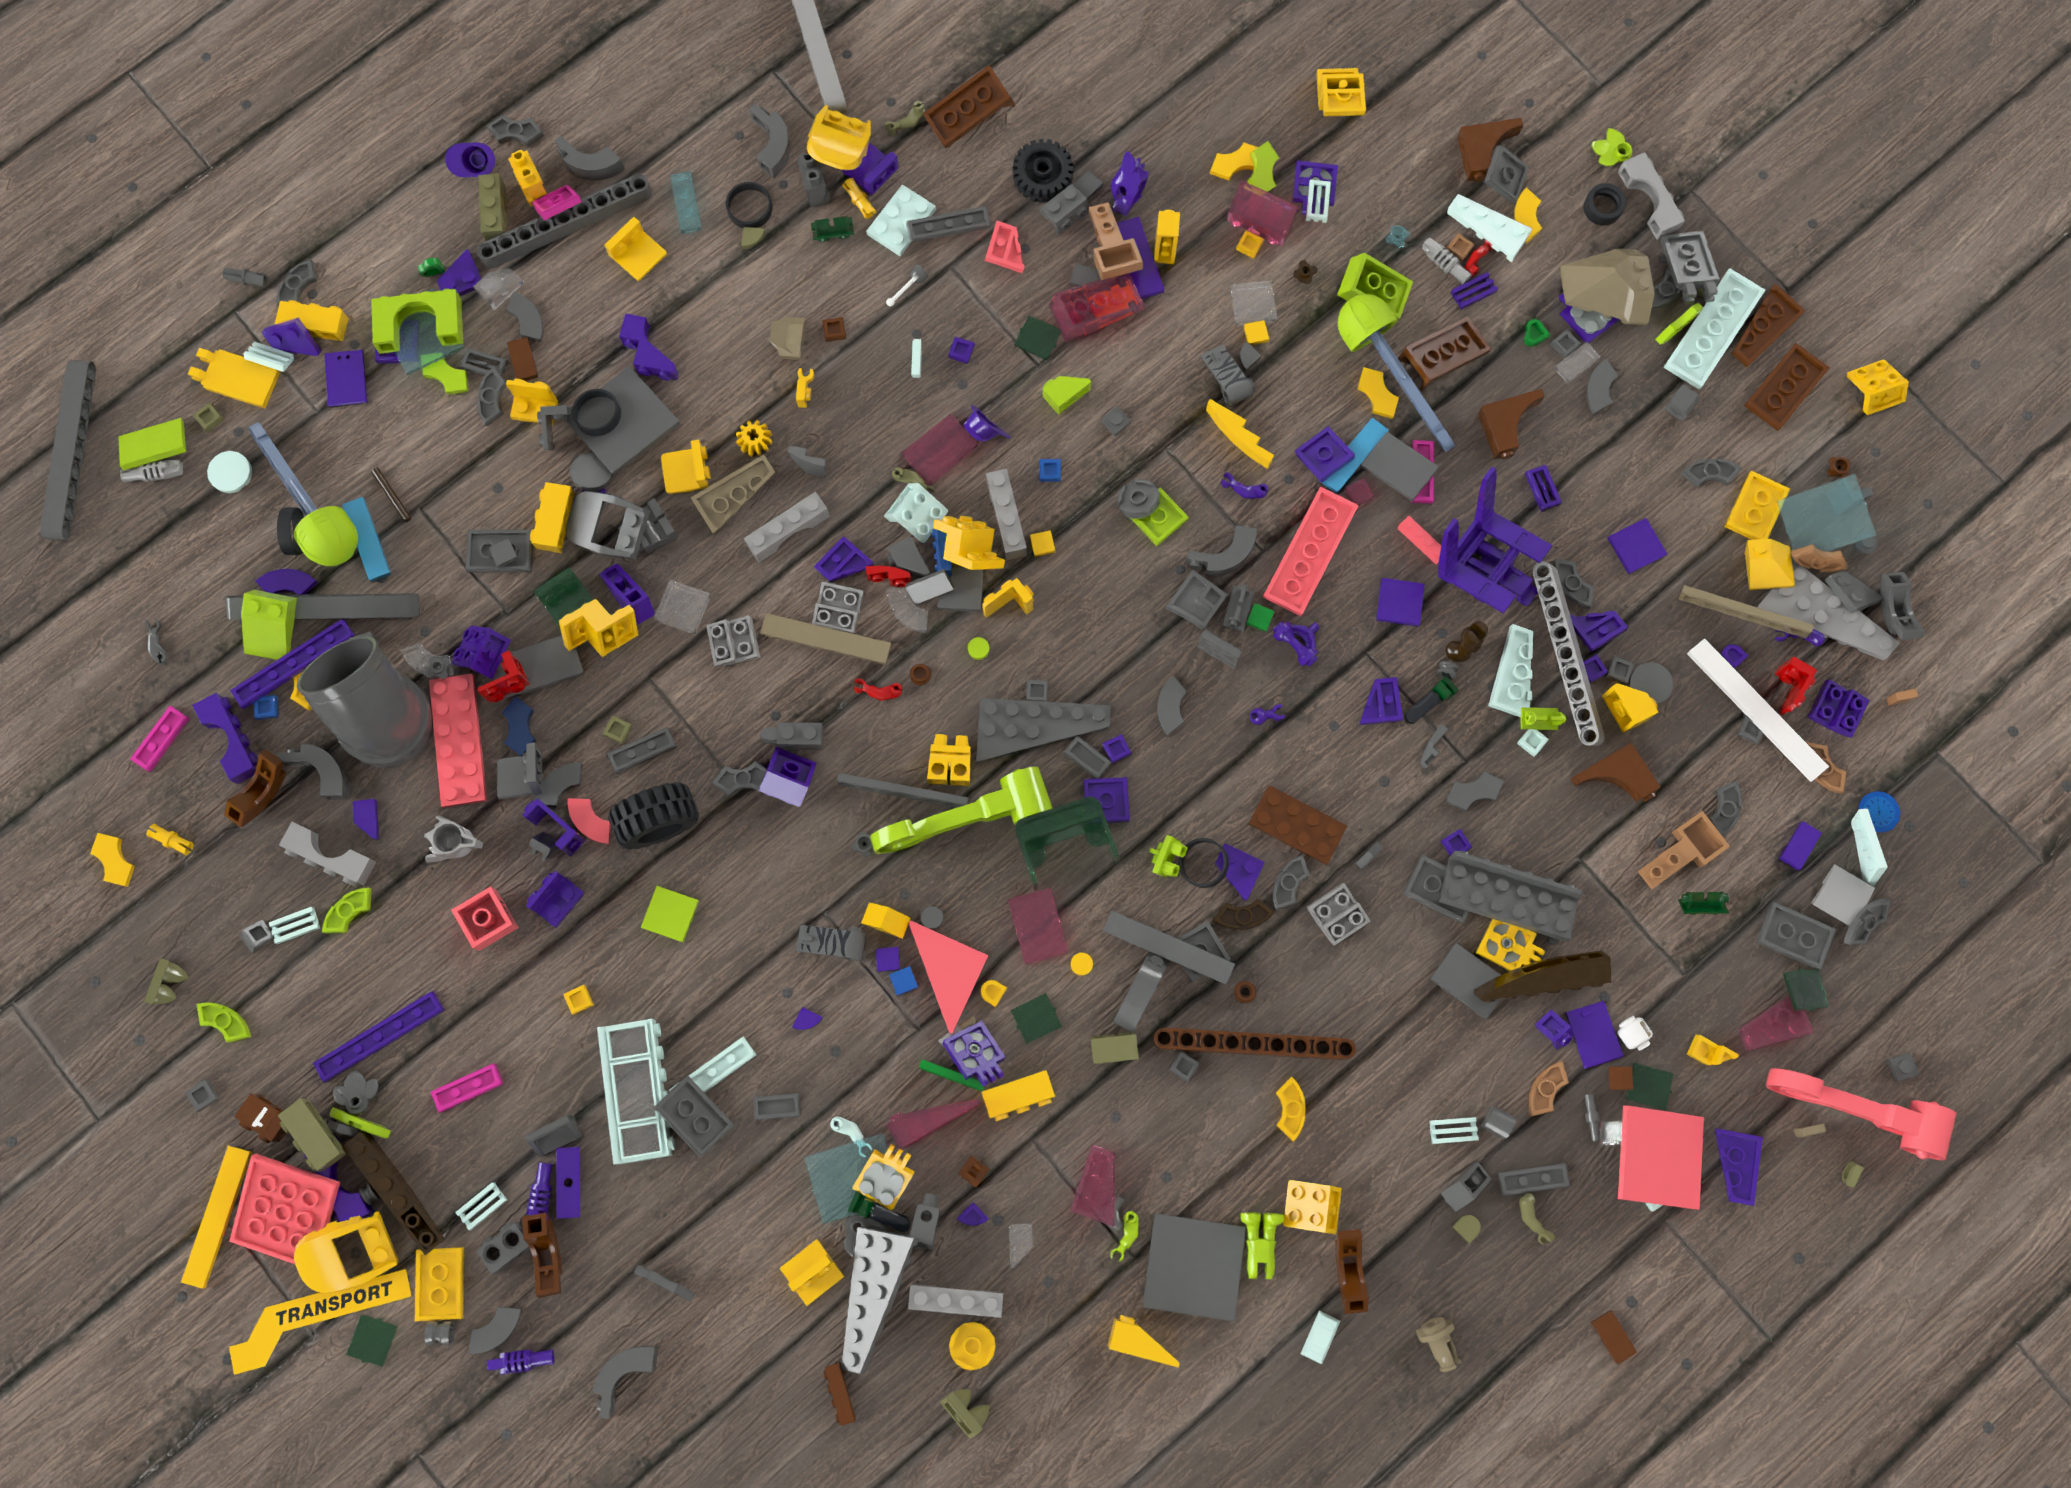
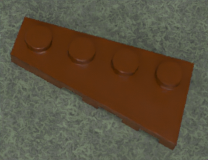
(1768, 324)

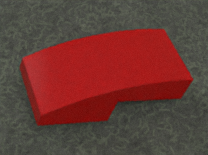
(896, 576)

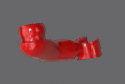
(1471, 264)
(881, 694)

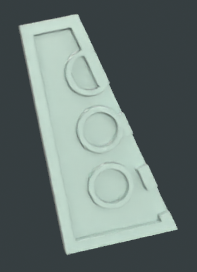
(1499, 230)
(1514, 673)

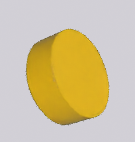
(1081, 964)

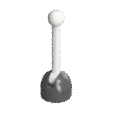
(917, 275)

